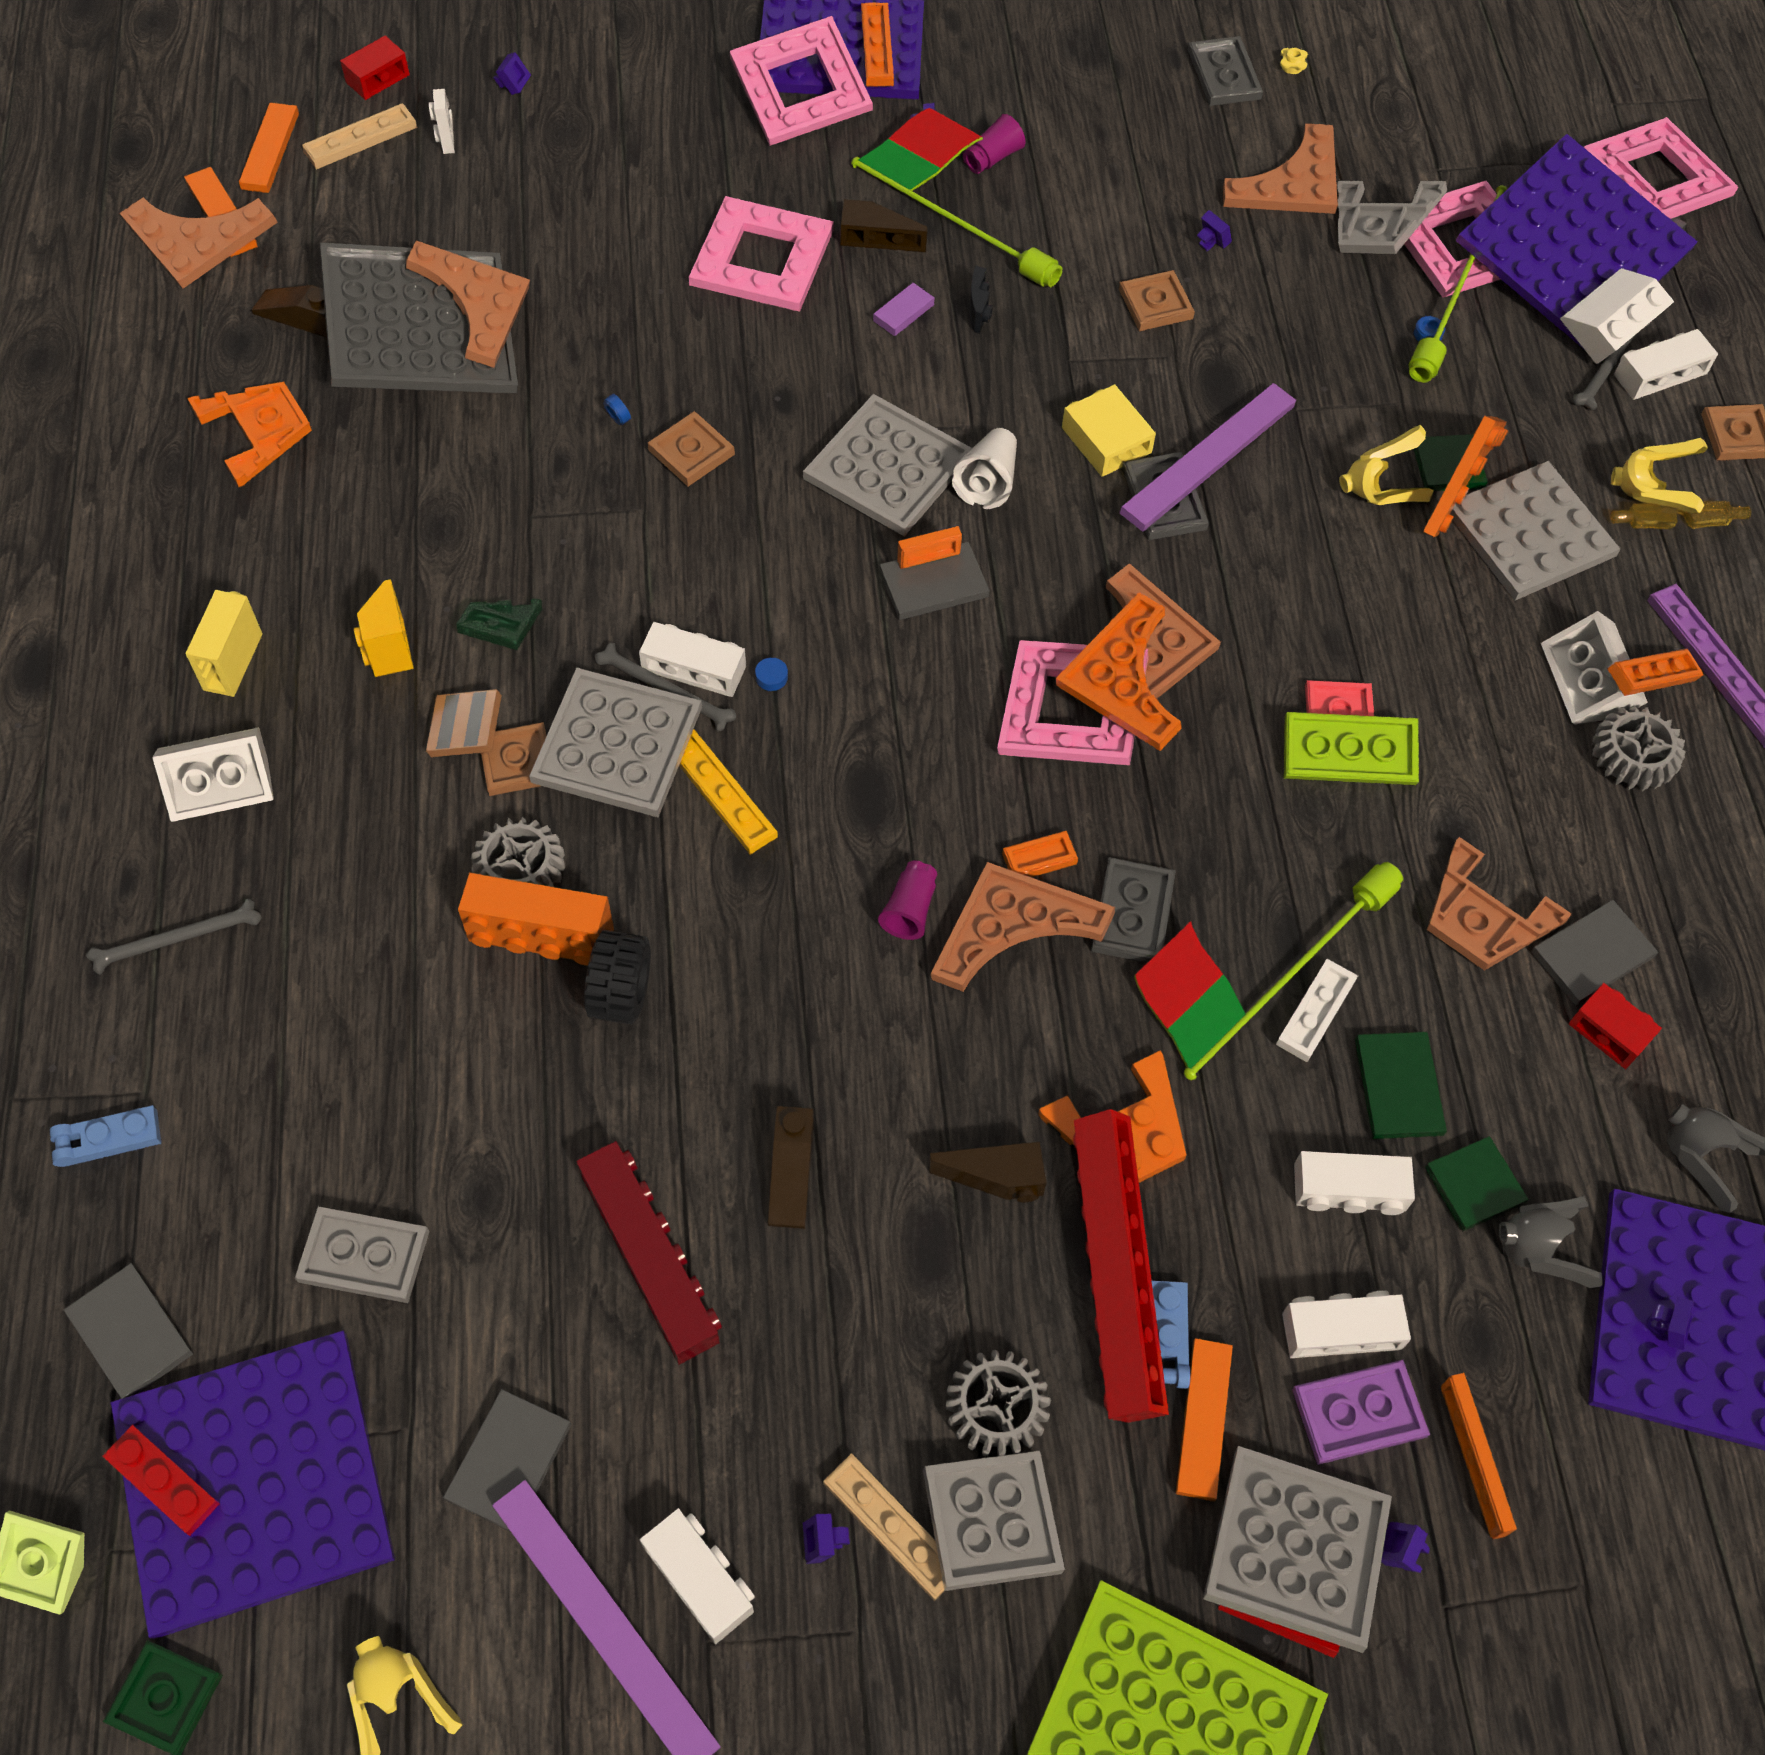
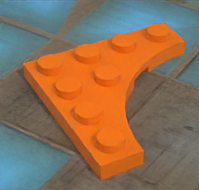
(1489, 434)
(1112, 675)

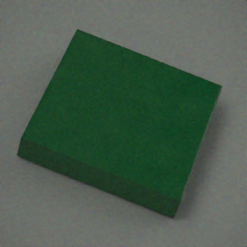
(1439, 458)
(1476, 1183)
(163, 1698)

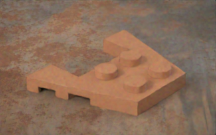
(1479, 923)

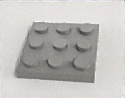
(992, 1520)

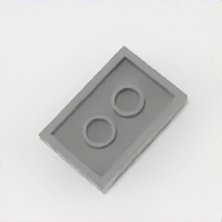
(362, 1254)

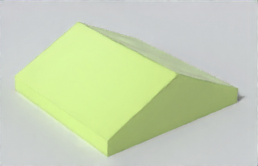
(39, 1562)

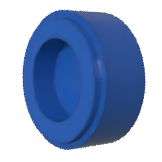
(1427, 327)
(617, 409)
(771, 674)

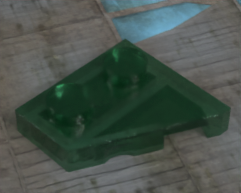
(499, 621)

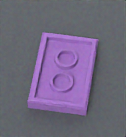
(1360, 1412)

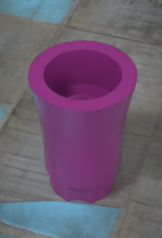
(998, 142)
(910, 901)

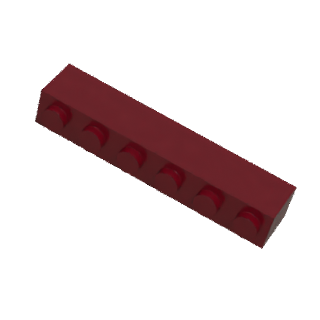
(648, 1252)

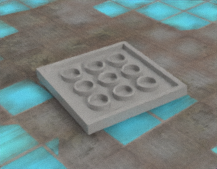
(887, 464)
(1533, 530)
(616, 742)
(1299, 1549)

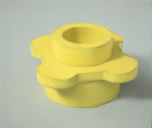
(1293, 60)

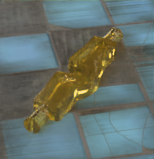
(1665, 517)

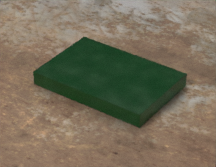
(1400, 1085)

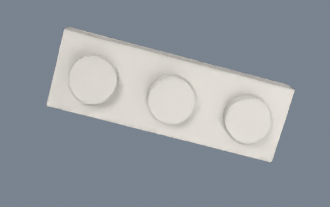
(1316, 1010)

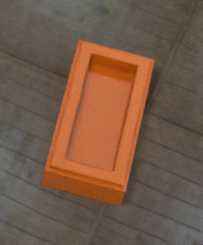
(929, 547)
(1041, 855)

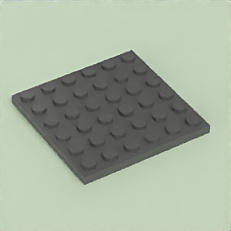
(400, 327)

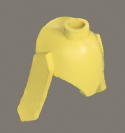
(1365, 472)
(1640, 482)
(378, 1679)

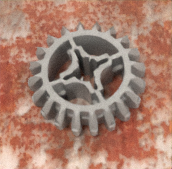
(1638, 748)
(528, 845)
(1013, 1396)

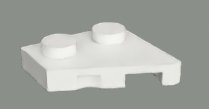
(444, 128)

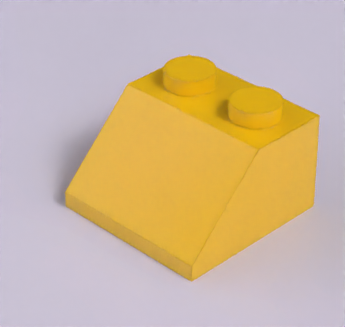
(383, 633)

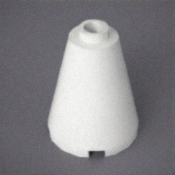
(987, 470)

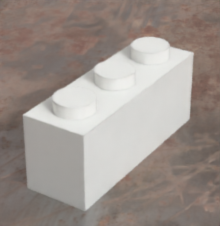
(1665, 364)
(693, 658)
(1354, 1182)
(1346, 1325)
(698, 1574)

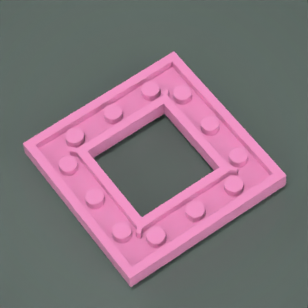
(818, 38)
(1706, 180)
(1431, 252)
(785, 291)
(1025, 737)

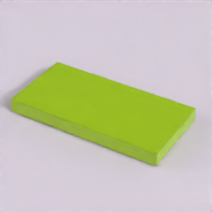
(1351, 748)

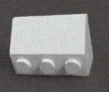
(1616, 312)
(1580, 666)
(214, 774)

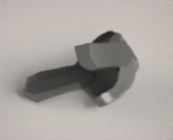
(1701, 1131)
(1536, 1233)

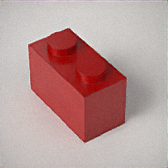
(375, 67)
(1615, 1025)

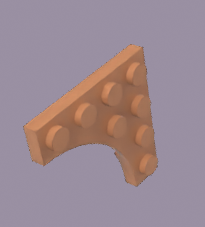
(1299, 184)
(196, 244)
(481, 291)
(1176, 642)
(1010, 910)

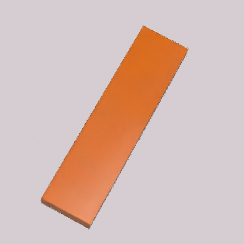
(877, 44)
(269, 147)
(213, 198)
(1655, 671)
(1204, 1420)
(1478, 1456)

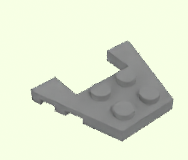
(1382, 226)

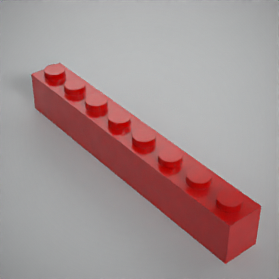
(1119, 1268)

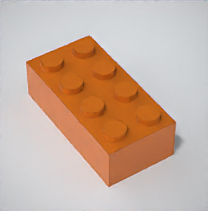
(533, 917)

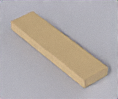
(359, 136)
(888, 1523)

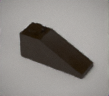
(878, 227)
(294, 306)
(791, 1167)
(1003, 1170)

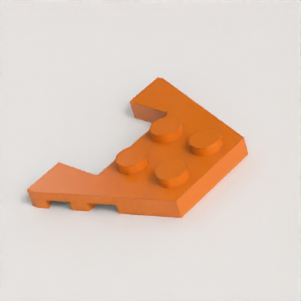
(267, 418)
(1153, 1119)

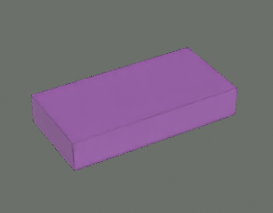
(903, 309)

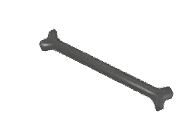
(1586, 397)
(611, 657)
(103, 958)

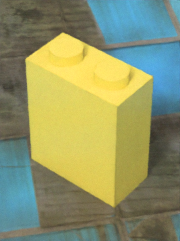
(1108, 430)
(224, 643)

